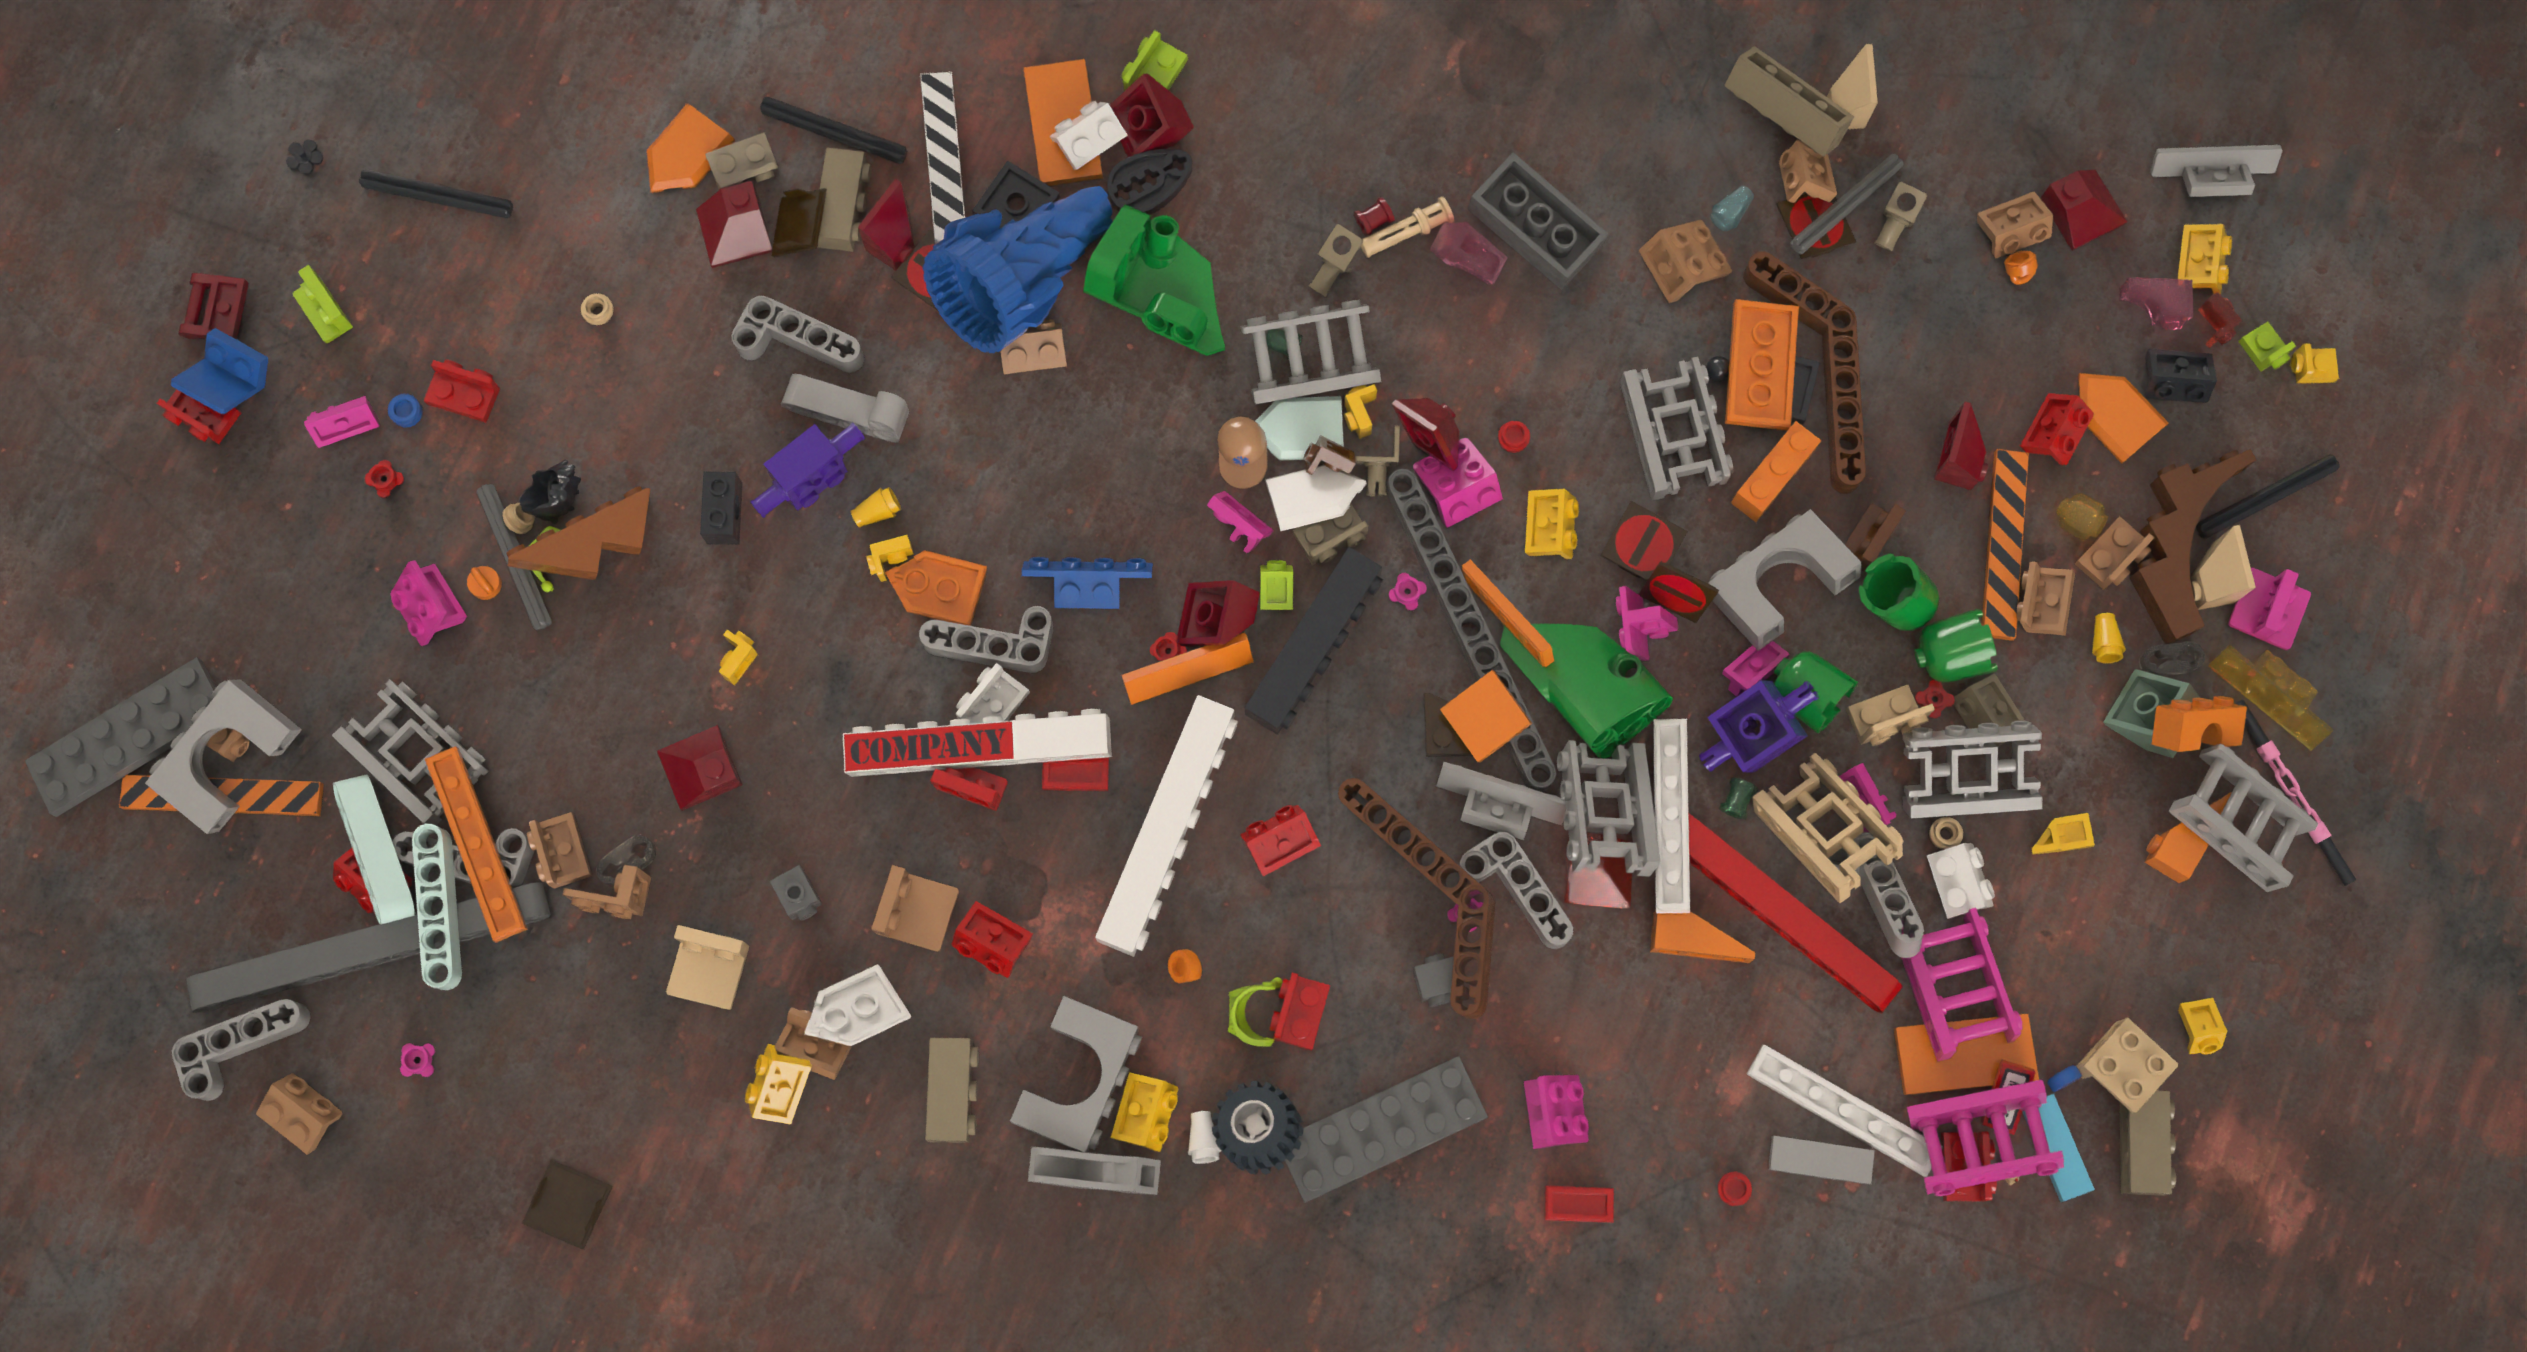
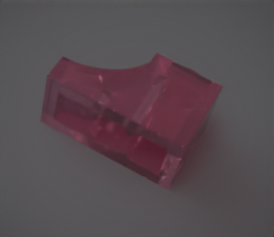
(1468, 250)
(2165, 300)

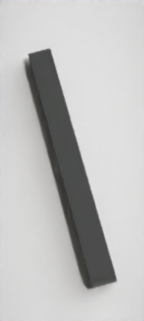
(1468, 613)
(342, 954)

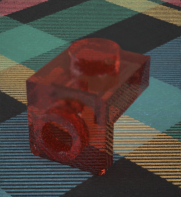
(2222, 317)

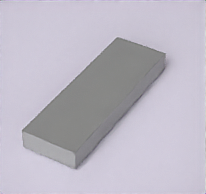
(1821, 1160)

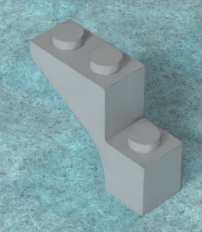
(1094, 1171)

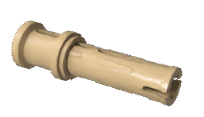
(1422, 225)

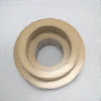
(591, 303)
(517, 520)
(1954, 828)

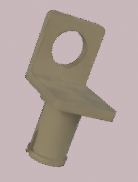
(1898, 218)
(1334, 262)
(1378, 467)

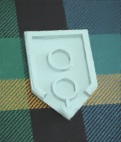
(1299, 421)

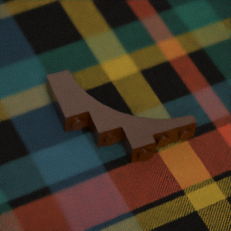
(2165, 579)

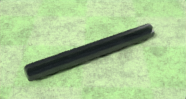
(833, 130)
(436, 193)
(2267, 496)

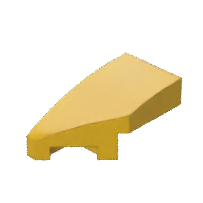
(2066, 834)

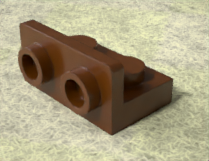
(1873, 533)

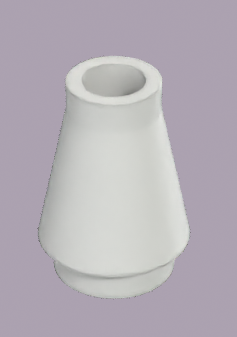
(1202, 1141)

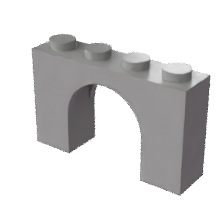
(1801, 542)
(181, 774)
(1079, 1123)

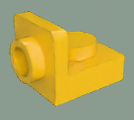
(2314, 365)
(890, 551)
(737, 662)
(2203, 1026)

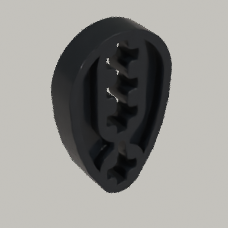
(1153, 163)

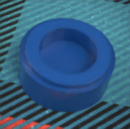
(405, 410)
(2064, 1078)

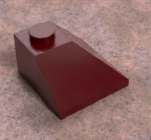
(1150, 116)
(2082, 207)
(733, 225)
(888, 228)
(1430, 428)
(1962, 451)
(1216, 612)
(699, 767)

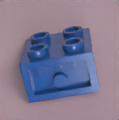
(225, 375)

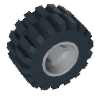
(1257, 1127)

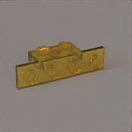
(2275, 691)

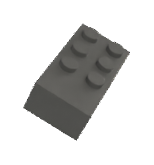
(1537, 221)

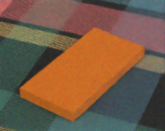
(1054, 95)
(1761, 365)
(1970, 1066)

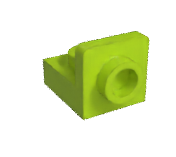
(2266, 347)
(1276, 586)

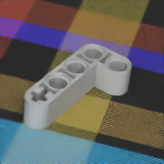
(800, 339)
(874, 416)
(987, 638)
(515, 862)
(1521, 892)
(1885, 895)
(241, 1041)

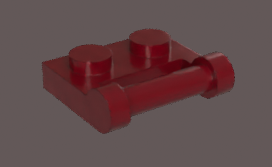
(223, 305)

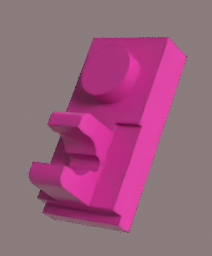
(341, 421)
(1232, 512)
(1753, 667)
(1868, 791)

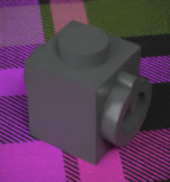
(796, 893)
(1434, 980)

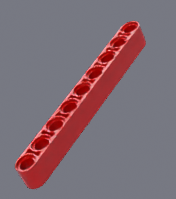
(1790, 918)

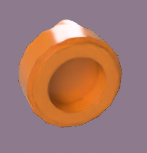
(2021, 266)
(484, 582)
(1184, 966)

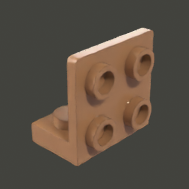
(1684, 257)
(631, 891)
(915, 910)

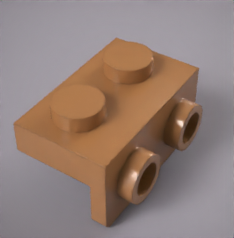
(1036, 349)
(2046, 599)
(559, 850)
(824, 1055)
(298, 1112)

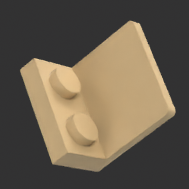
(1886, 715)
(707, 967)
(2128, 1064)

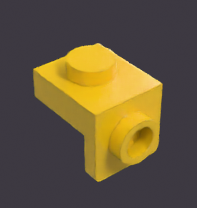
(1356, 414)

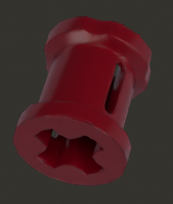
(1374, 216)

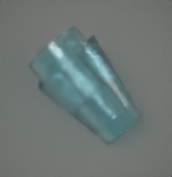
(1731, 209)

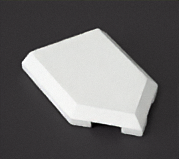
(1309, 498)
(856, 1008)

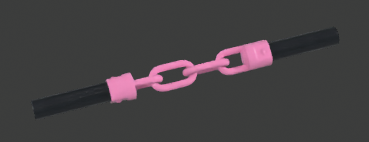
(2321, 834)

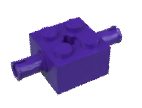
(806, 468)
(1738, 719)

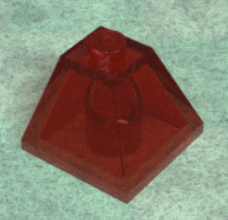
(1603, 887)

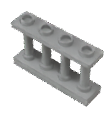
(1330, 378)
(2224, 837)

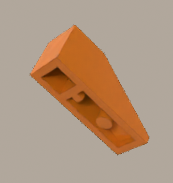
(2179, 848)
(1694, 937)

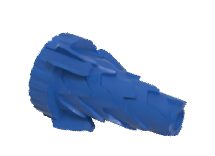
(1008, 278)

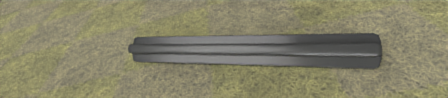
(1846, 203)
(506, 541)

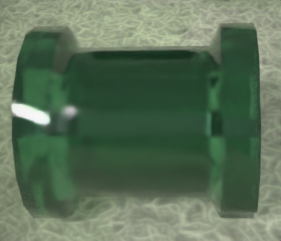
(1277, 342)
(1738, 798)

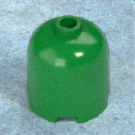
(1899, 592)
(1956, 648)
(1825, 678)

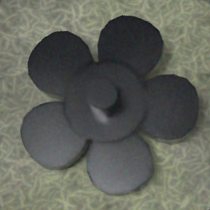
(304, 156)

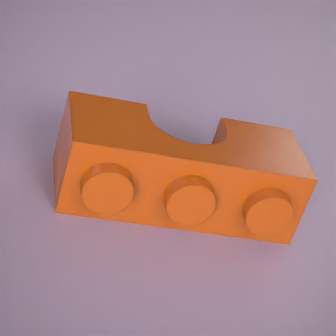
(1775, 471)
(2203, 720)

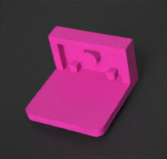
(1460, 491)

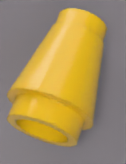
(877, 507)
(2107, 640)

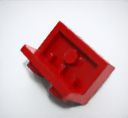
(203, 420)

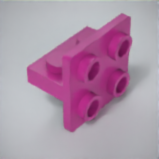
(426, 601)
(2272, 608)
(1640, 622)
(1556, 1110)

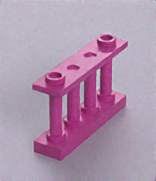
(1935, 1007)
(1995, 1105)

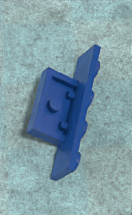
(1087, 583)

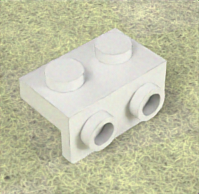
(1088, 133)
(994, 696)
(1961, 879)

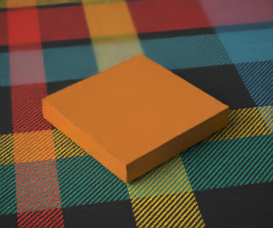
(1486, 716)

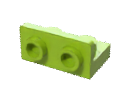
(1157, 60)
(320, 306)

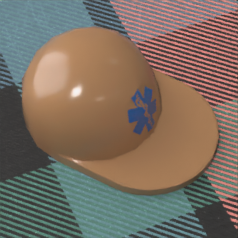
(1242, 452)

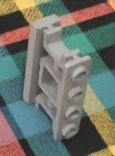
(1649, 433)
(393, 770)
(1972, 796)
(1634, 807)

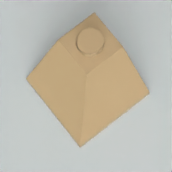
(1857, 89)
(2223, 572)

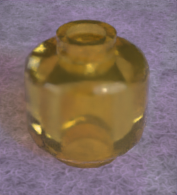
(2082, 516)

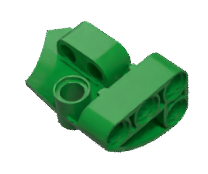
(1158, 278)
(1590, 684)

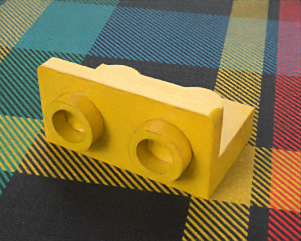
(2204, 256)
(1551, 523)
(777, 1086)
(1145, 1112)

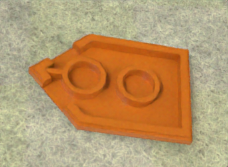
(679, 151)
(2121, 414)
(939, 586)

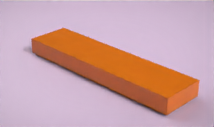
(1507, 614)
(1187, 669)

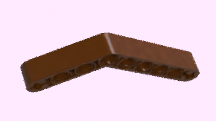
(1834, 367)
(1437, 874)

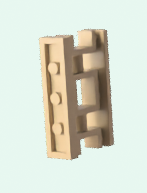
(1810, 845)

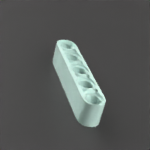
(373, 849)
(447, 919)

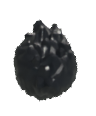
(551, 492)

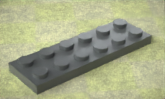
(120, 738)
(1384, 1129)

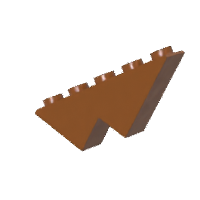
(578, 547)

